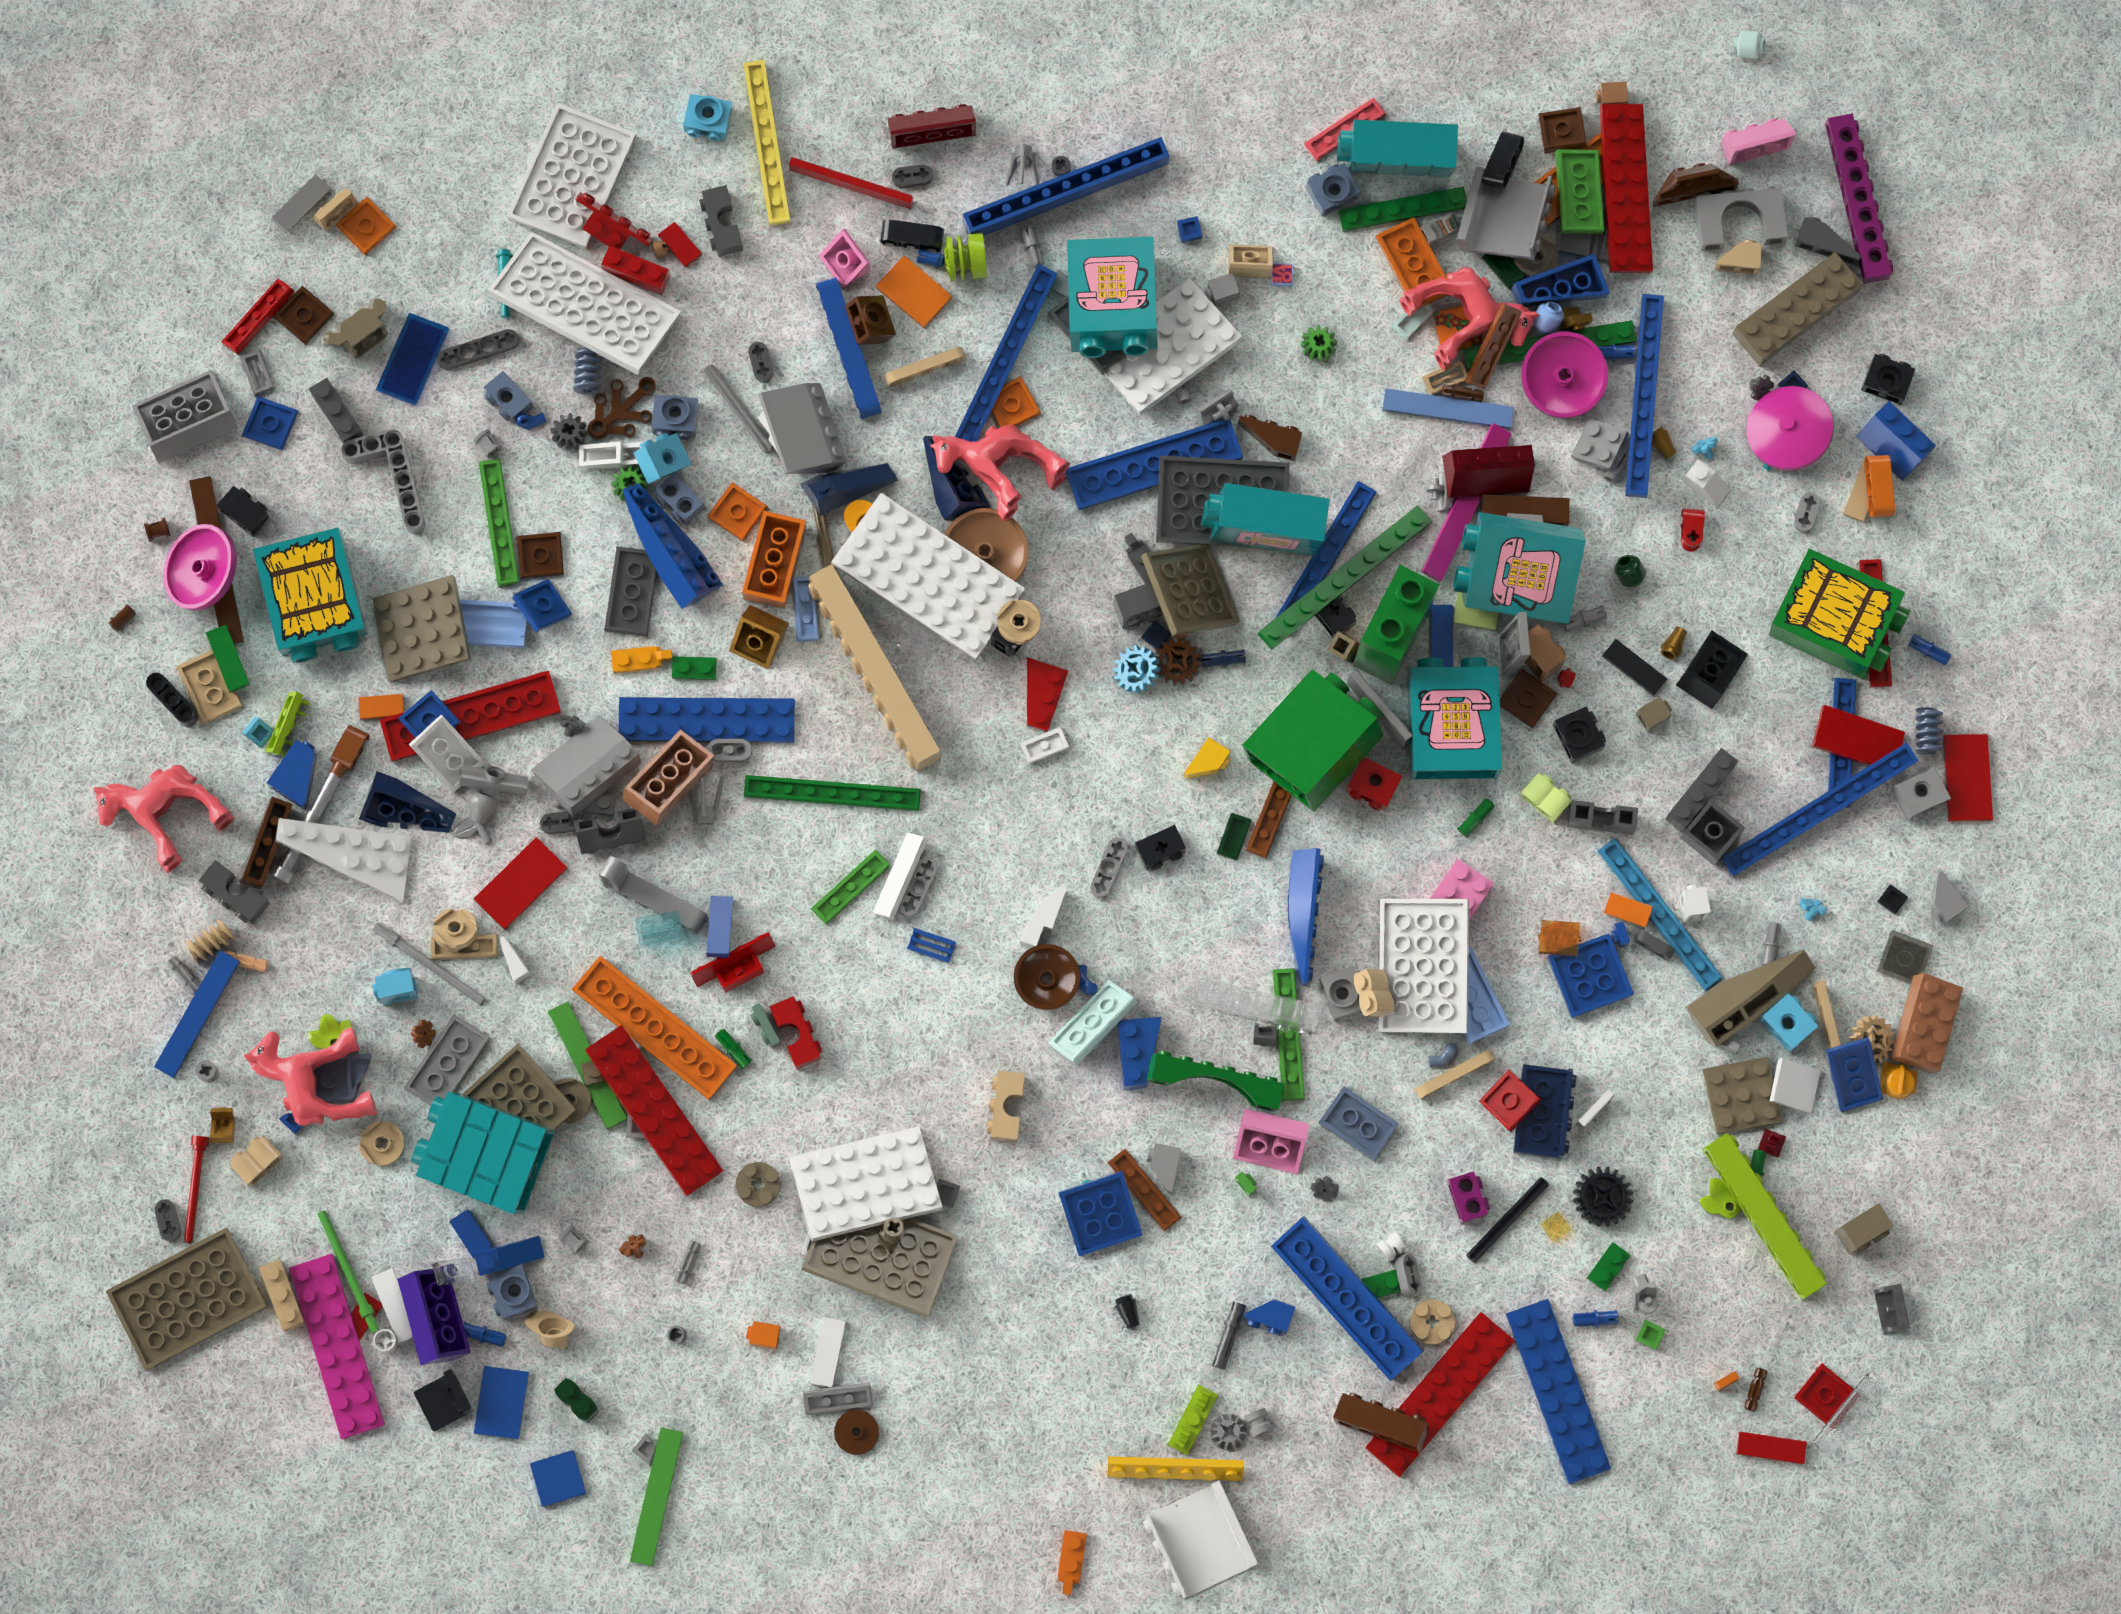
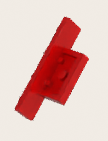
(608, 226)
(738, 968)

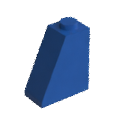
(295, 774)

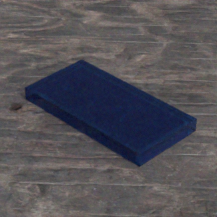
(412, 359)

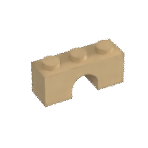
(1007, 1086)
(282, 1295)

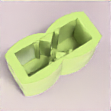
(1546, 798)

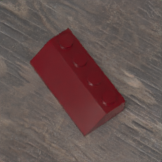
(932, 126)
(1488, 471)

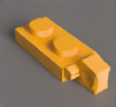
(639, 658)

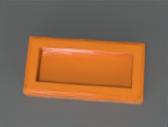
(380, 706)
(1628, 909)

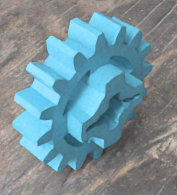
(1127, 672)

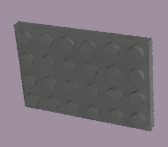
(1186, 485)

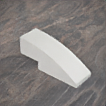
(608, 455)
(1043, 918)
(391, 1299)

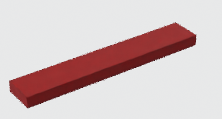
(851, 183)
(1876, 678)

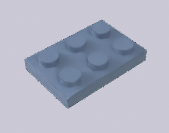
(1358, 1123)

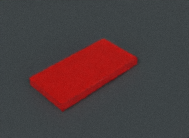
(1854, 736)
(1968, 777)
(520, 883)

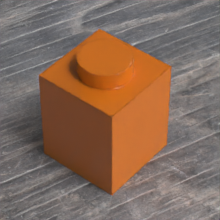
(763, 1335)

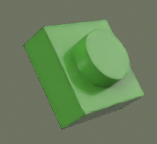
(1246, 1182)
(1650, 1334)

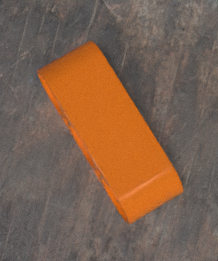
(1879, 486)

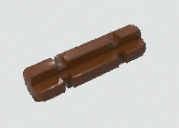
(1462, 393)
(1755, 1389)

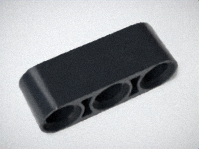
(1503, 160)
(912, 234)
(168, 690)

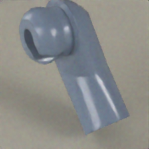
(1446, 1057)

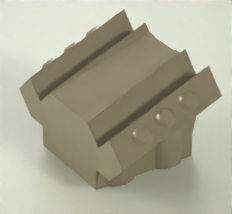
(360, 330)

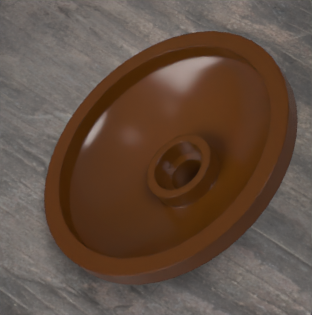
(1046, 961)

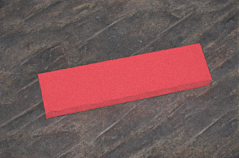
(1327, 140)

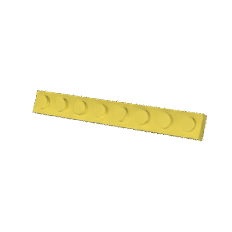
(766, 142)

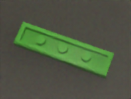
(850, 887)

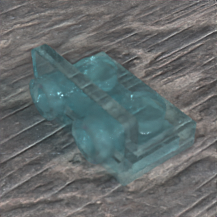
(659, 927)

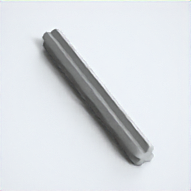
(738, 408)

